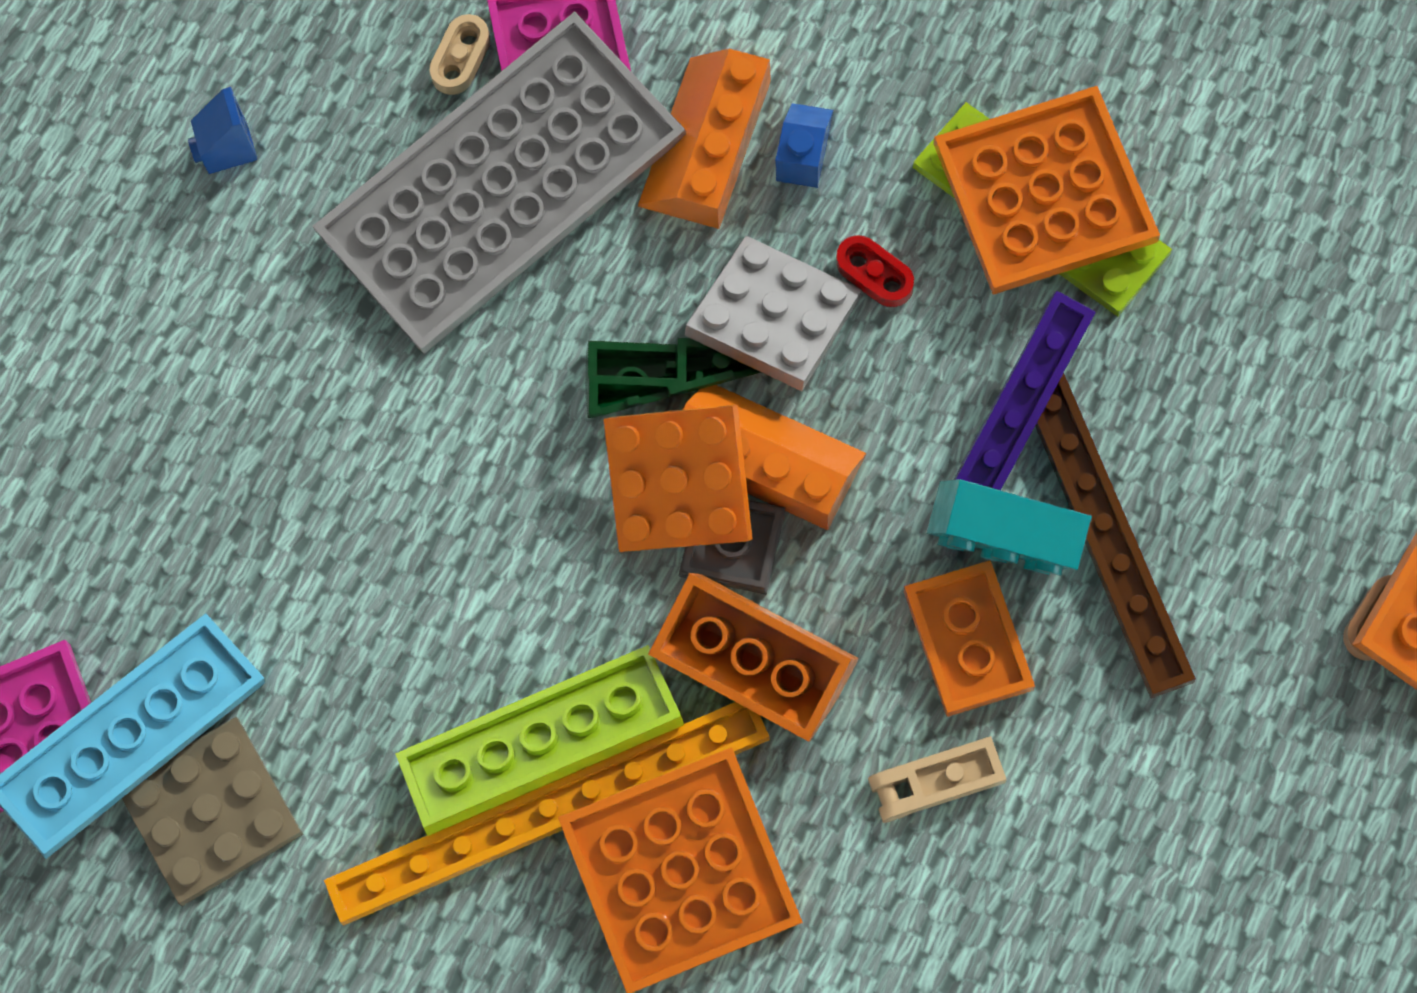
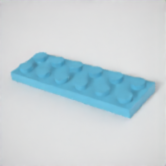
(126, 735)

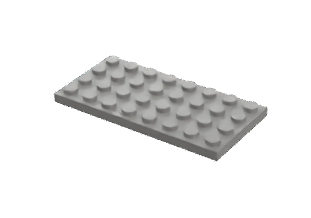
(499, 182)

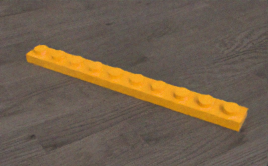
(534, 814)

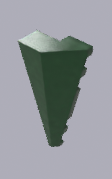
(641, 373)

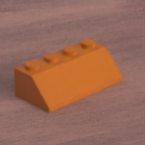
(719, 112)
(788, 460)
(752, 656)

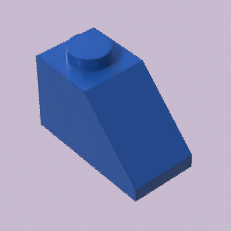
(221, 134)
(803, 145)

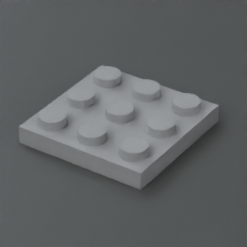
(773, 313)

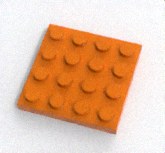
(1046, 190)
(679, 870)

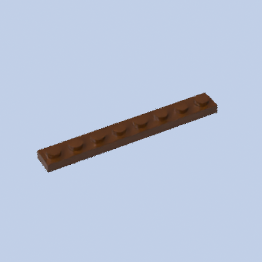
(1113, 545)

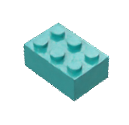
(1008, 527)

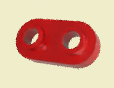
(876, 272)

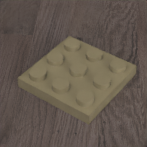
(211, 812)

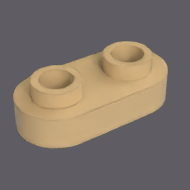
(459, 57)

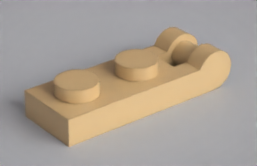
(938, 778)

